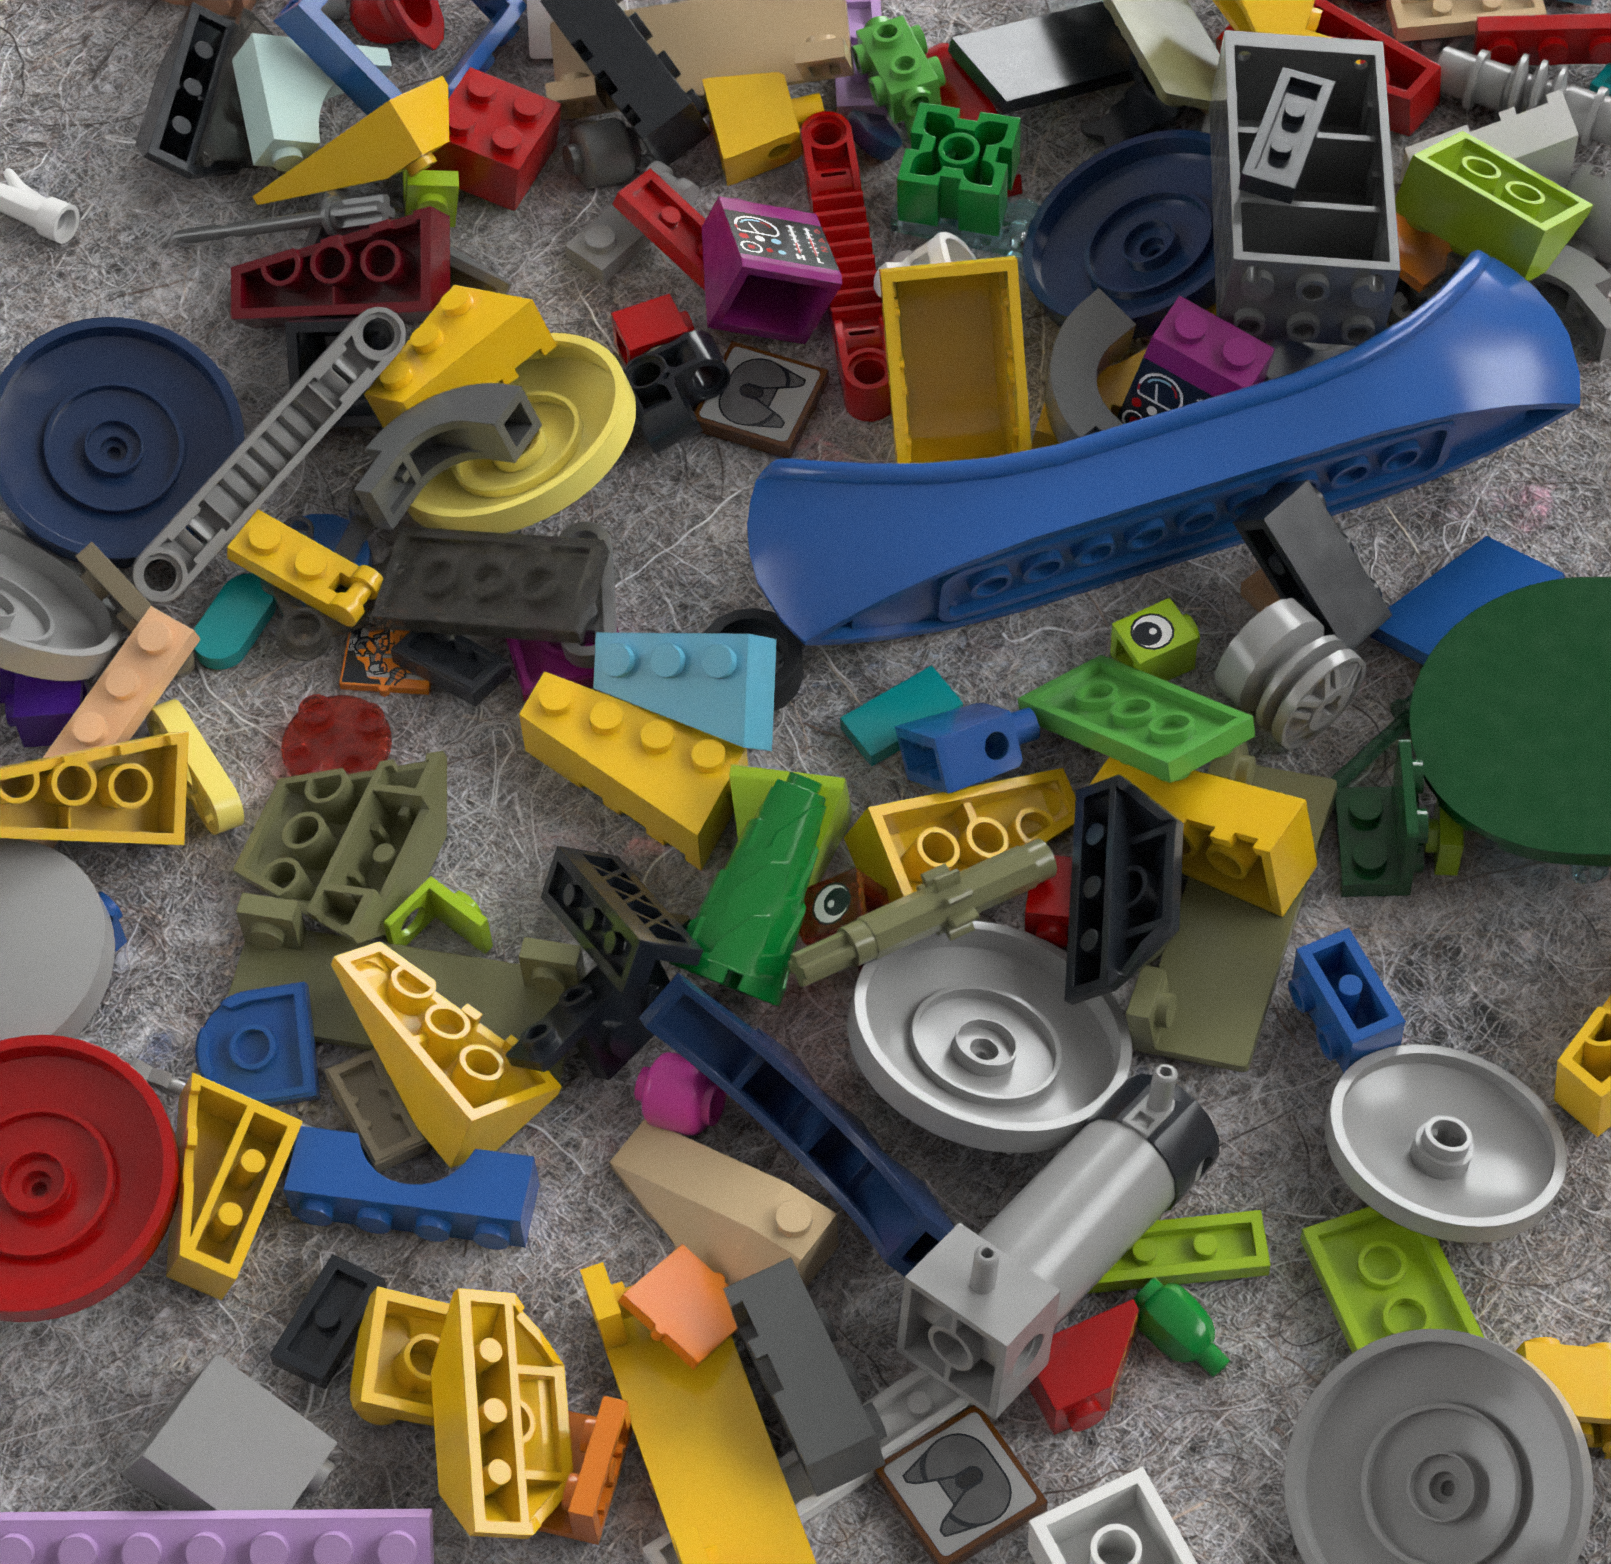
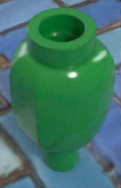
(1178, 1325)

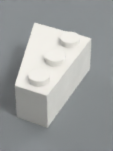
(1536, 138)

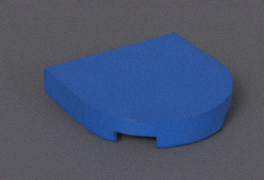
(262, 1045)

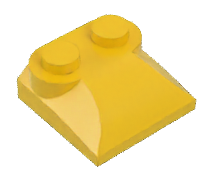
(396, 1358)

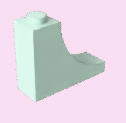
(283, 97)

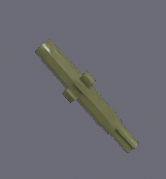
(941, 905)

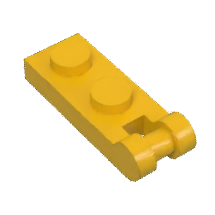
(304, 568)

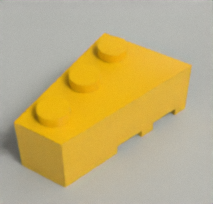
(462, 342)
(228, 1172)

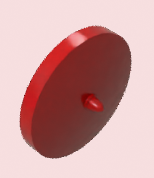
(81, 1175)

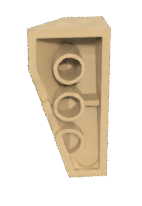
(724, 1208)

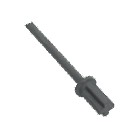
(335, 216)

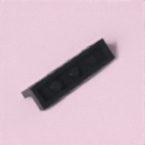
(615, 917)

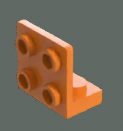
(597, 1460)

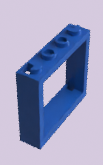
(359, 76)

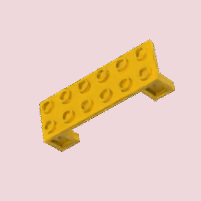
(700, 1443)

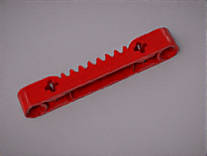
(856, 310)

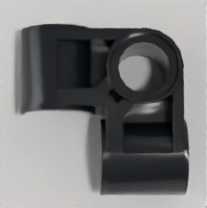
(674, 381)

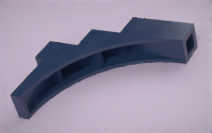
(824, 1136)

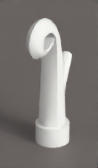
(49, 216)

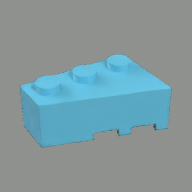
(697, 679)

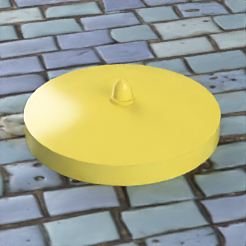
(585, 426)

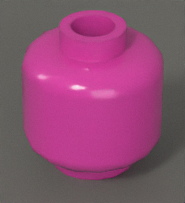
(678, 1096)

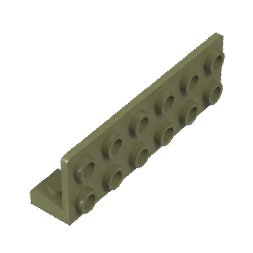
(1169, 48)
(1227, 956)
(506, 993)

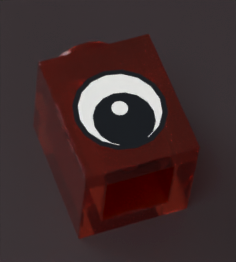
(838, 903)

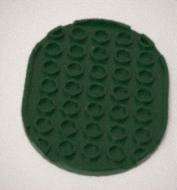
(1521, 721)

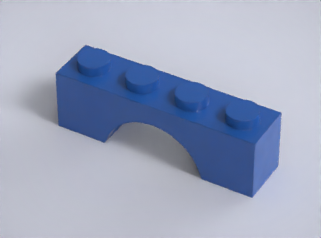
(481, 1201)

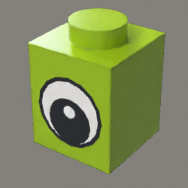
(1156, 640)

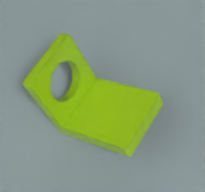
(453, 909)

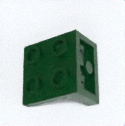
(1382, 831)

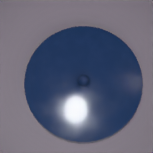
(1132, 227)
(110, 434)

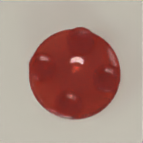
(336, 735)

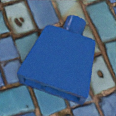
(965, 745)

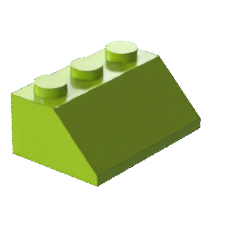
(1489, 204)

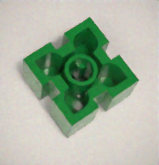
(958, 169)

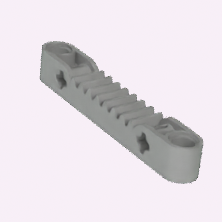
(269, 454)

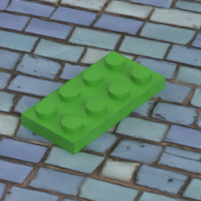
(1138, 718)

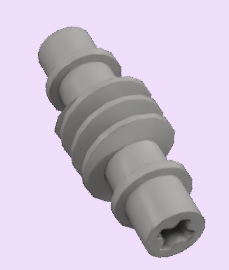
(1503, 86)

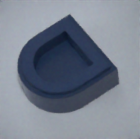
(874, 134)

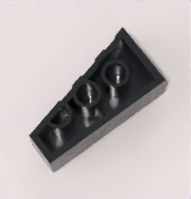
(633, 74)

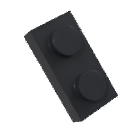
(326, 1322)

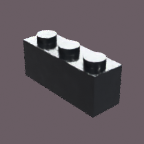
(1312, 561)

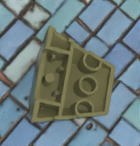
(350, 842)

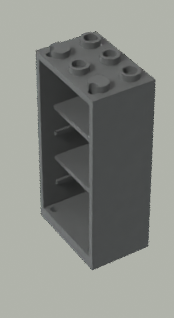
(1332, 255)

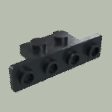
(596, 1020)

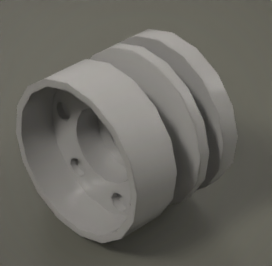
(1289, 673)

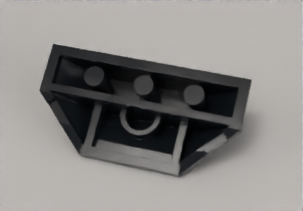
(184, 96)
(1121, 886)

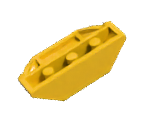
(499, 1417)

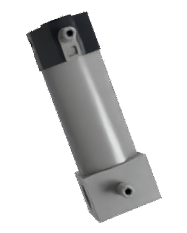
(988, 1302)

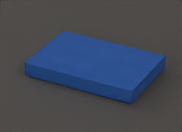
(1454, 592)

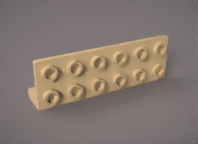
(718, 40)

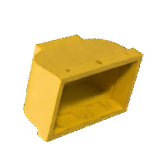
(955, 360)

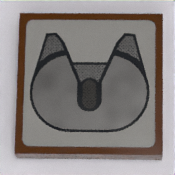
(764, 402)
(960, 1488)

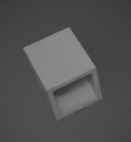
(231, 1447)

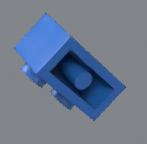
(1344, 999)

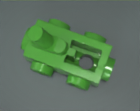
(898, 67)

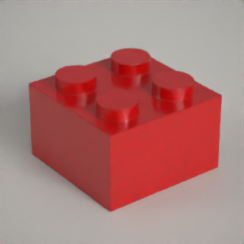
(497, 138)

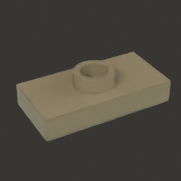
(375, 1111)

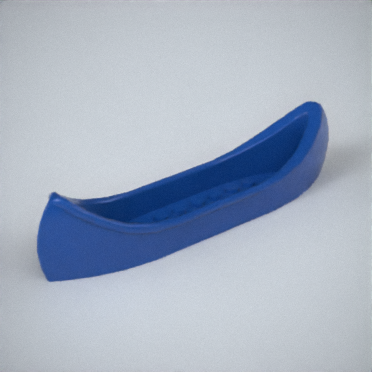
(971, 540)

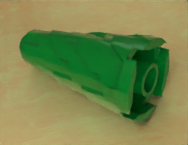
(758, 898)

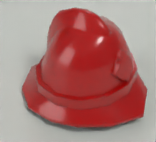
(398, 21)

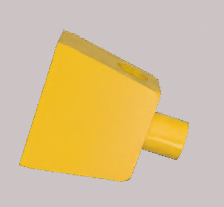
(756, 122)

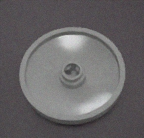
(1445, 1143)

